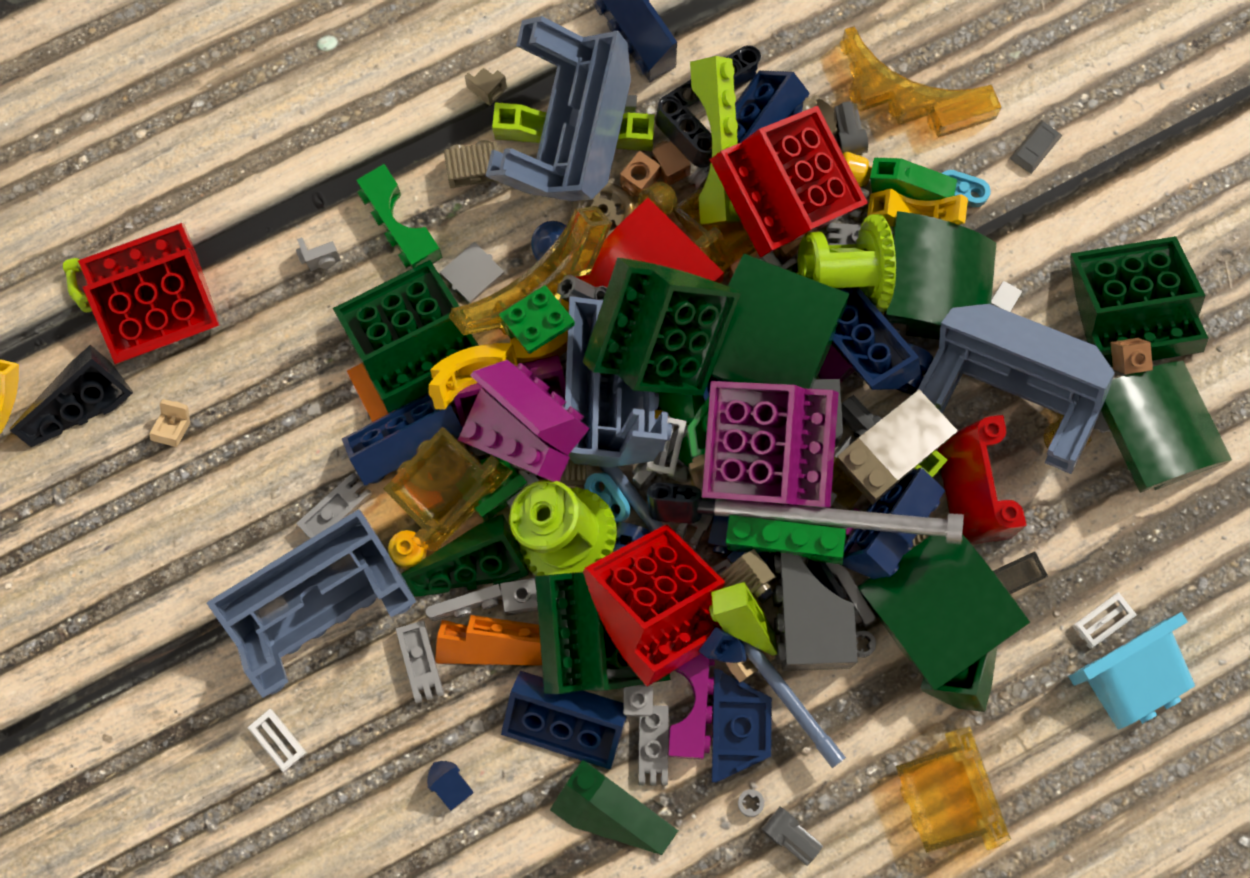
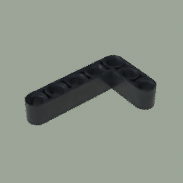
(679, 107)

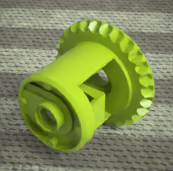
(864, 265)
(561, 527)

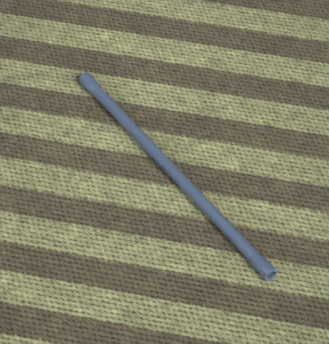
(823, 743)

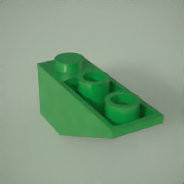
(910, 180)

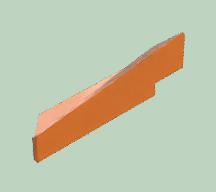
(488, 642)

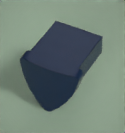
(723, 647)
(448, 783)

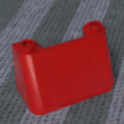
(971, 484)

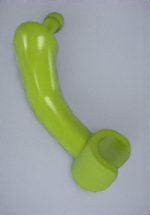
(70, 268)

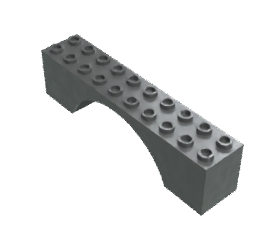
(812, 621)

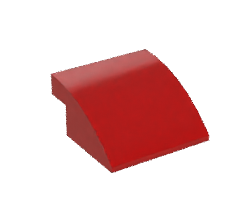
(788, 180)
(654, 239)
(148, 293)
(655, 602)

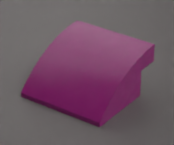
(770, 443)

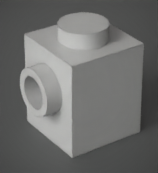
(519, 597)

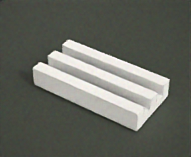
(661, 467)
(1085, 634)
(293, 759)

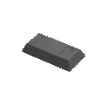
(1036, 147)

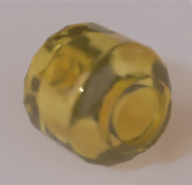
(661, 195)

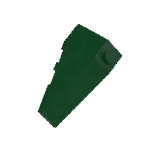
(475, 558)
(970, 687)
(605, 809)

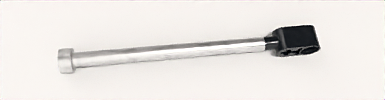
(686, 505)

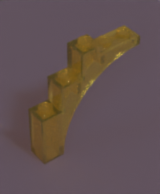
(907, 100)
(570, 255)

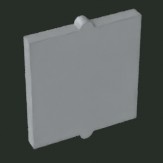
(472, 272)

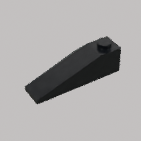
(78, 393)

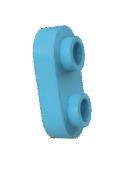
(968, 184)
(611, 494)

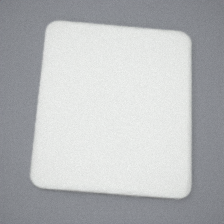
(1006, 296)

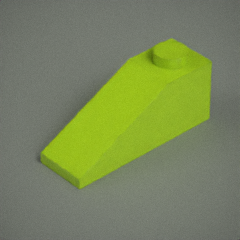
(742, 617)

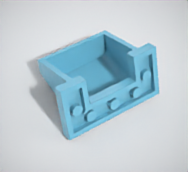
(1140, 674)

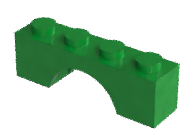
(382, 193)
(805, 540)

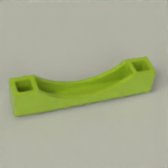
(714, 85)
(526, 124)

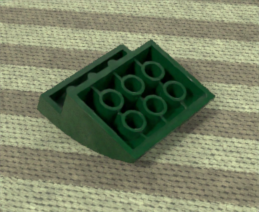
(936, 271)
(1142, 294)
(778, 326)
(660, 328)
(403, 332)
(1162, 426)
(944, 608)
(574, 640)

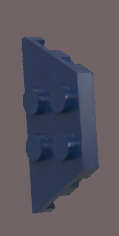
(739, 726)

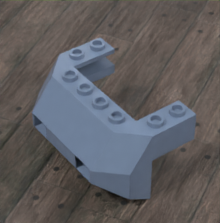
(580, 116)
(1026, 362)
(629, 415)
(307, 595)

